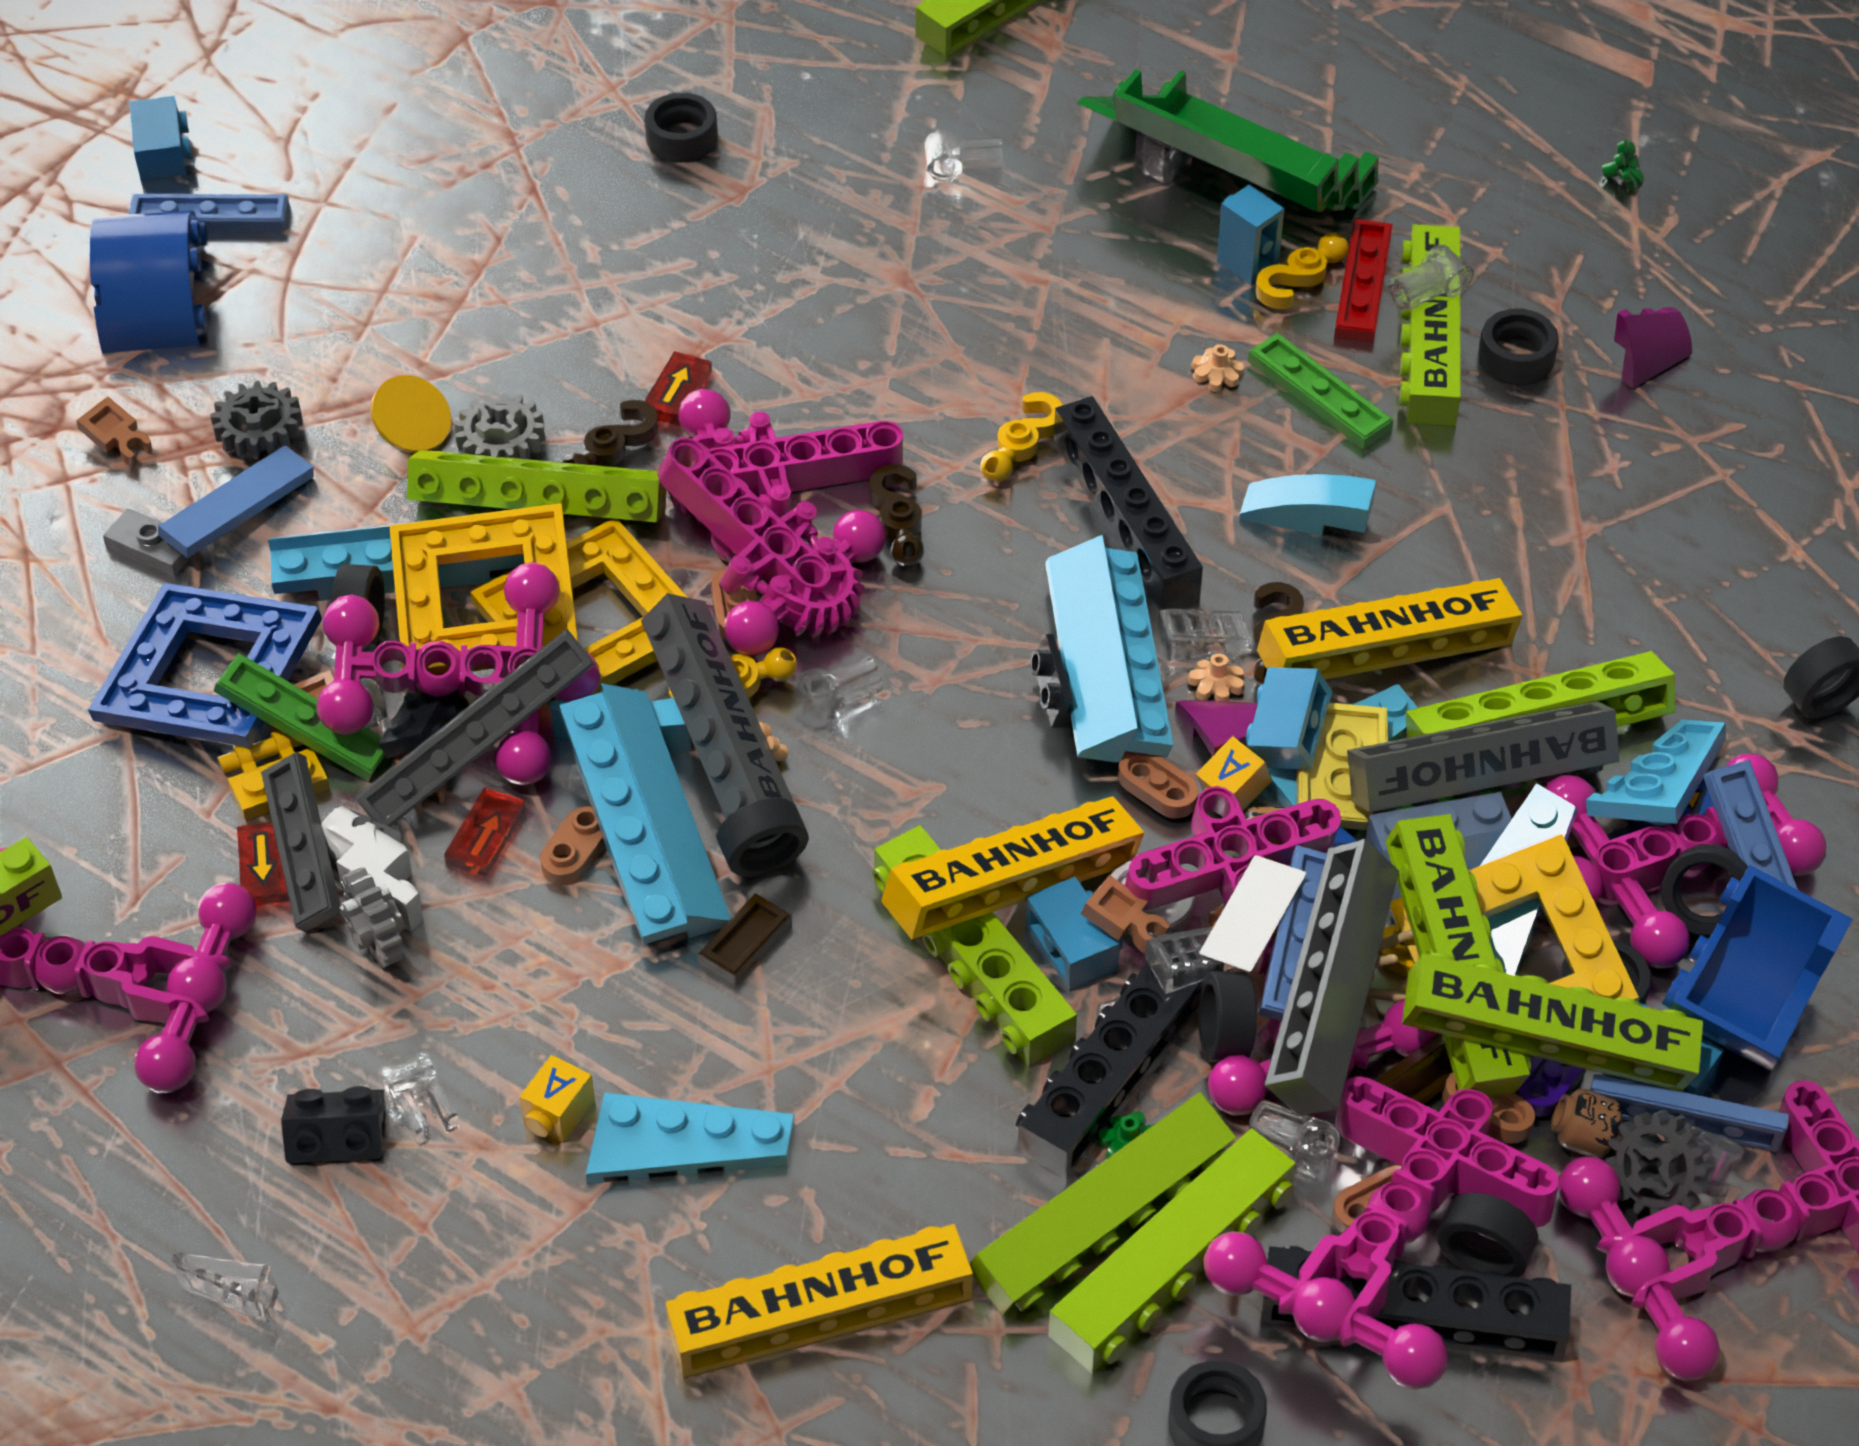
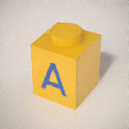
(1236, 770)
(556, 1099)

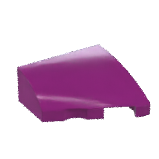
(1651, 342)
(1216, 720)

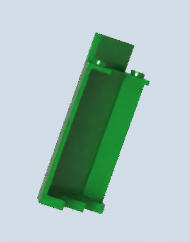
(1239, 144)

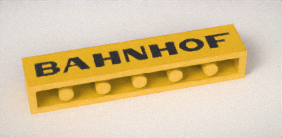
(1393, 630)
(1010, 866)
(818, 1299)

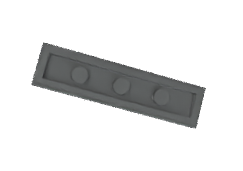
(301, 842)

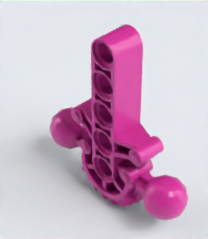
(789, 463)
(803, 584)

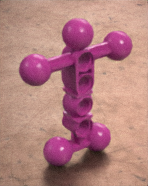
(353, 623)
(1639, 860)

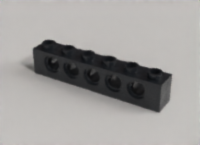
(1127, 503)
(1064, 1141)
(1486, 1329)

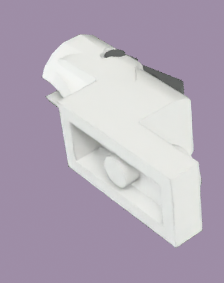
(369, 844)

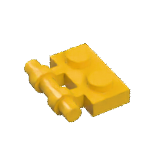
(249, 786)

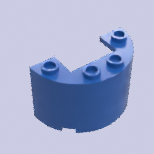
(145, 280)
(1758, 966)

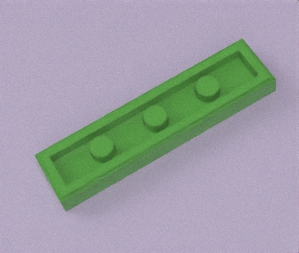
(1320, 390)
(296, 715)

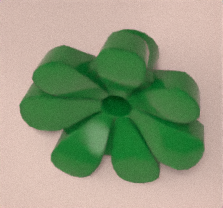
(1625, 166)
(1122, 1131)

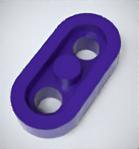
(1551, 1081)

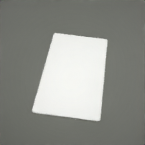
(1252, 913)

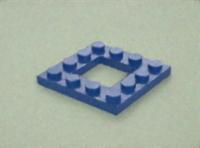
(131, 689)

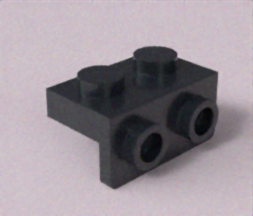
(1053, 683)
(420, 719)
(333, 1125)

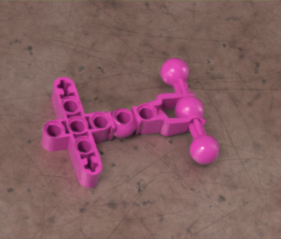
(1157, 877)
(120, 970)
(1437, 1156)
(1640, 1266)

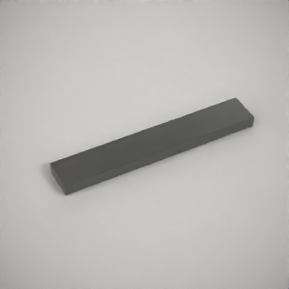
(475, 730)

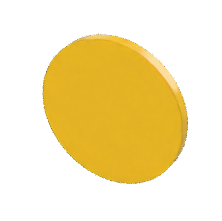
(410, 413)

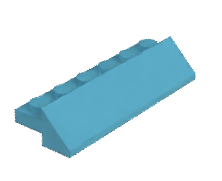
(313, 559)
(1108, 652)
(643, 814)

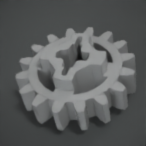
(500, 428)
(372, 917)

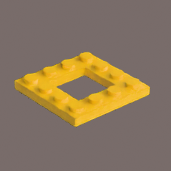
(426, 544)
(631, 569)
(1554, 878)

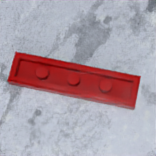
(1363, 281)

